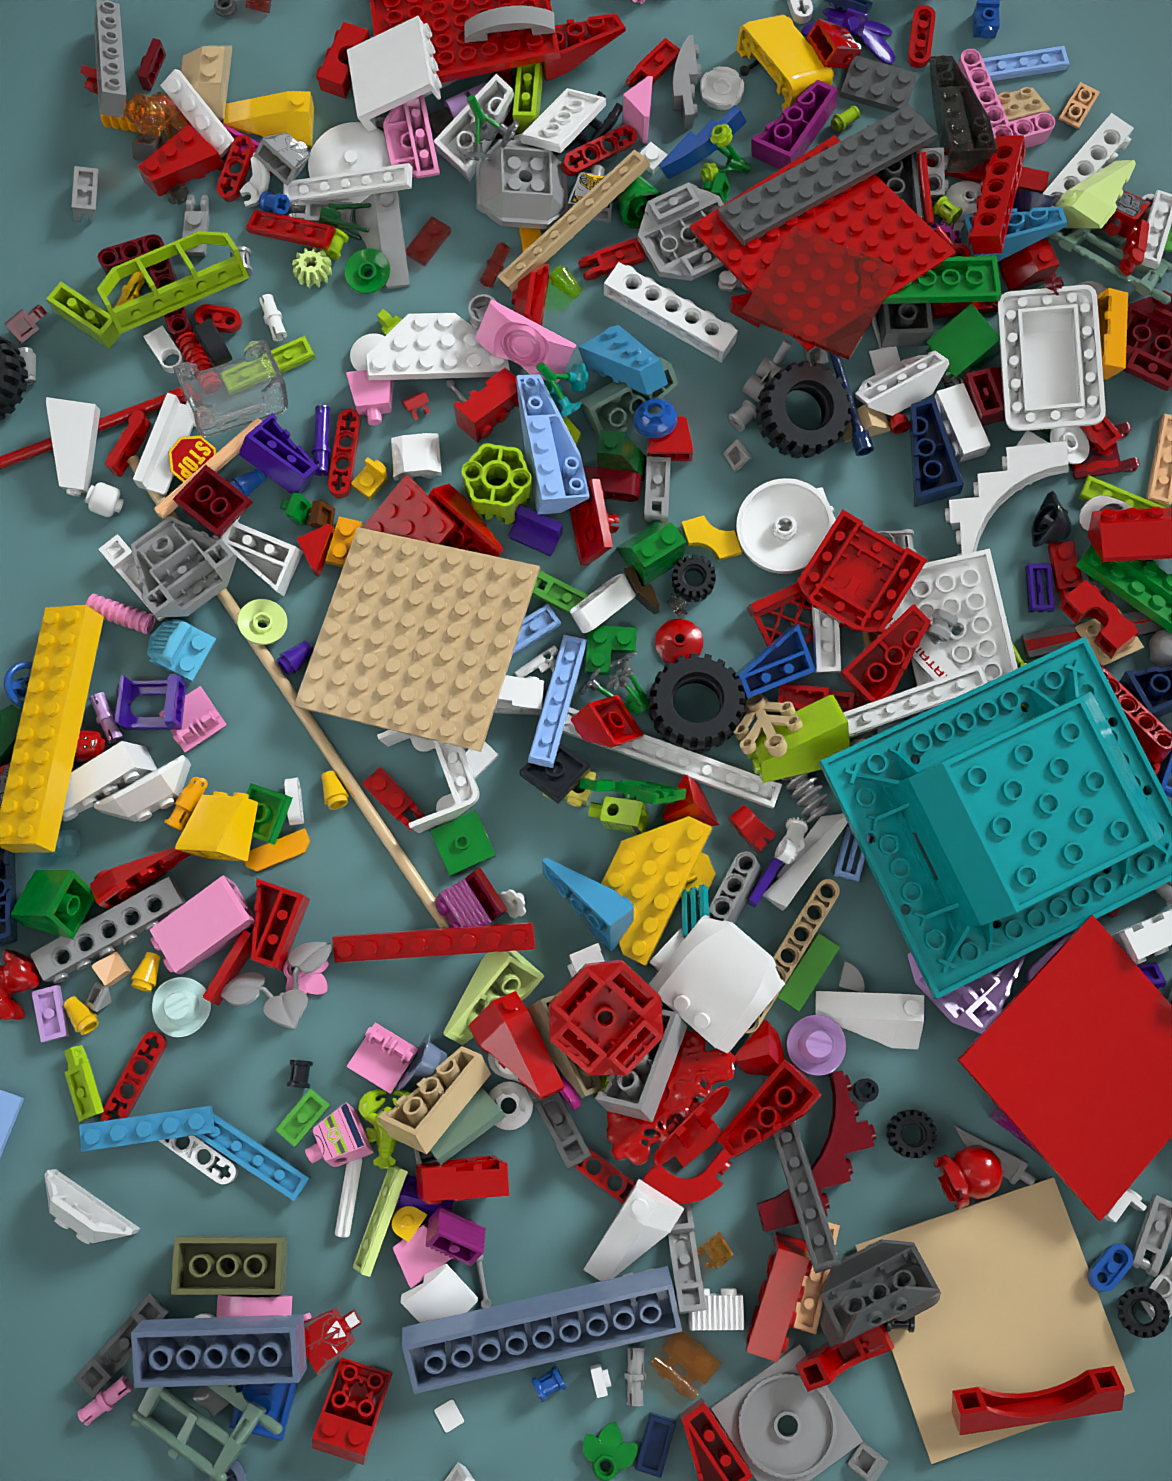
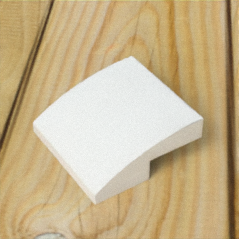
(439, 1296)

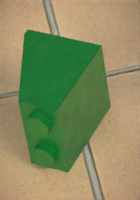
(966, 343)
(653, 551)
(54, 902)

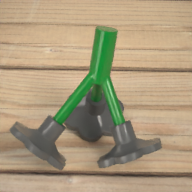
(484, 128)

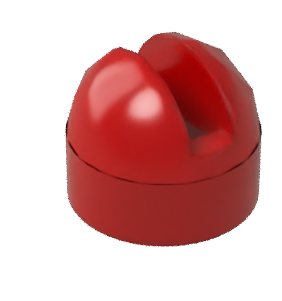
(899, 423)

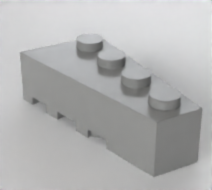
(643, 1087)

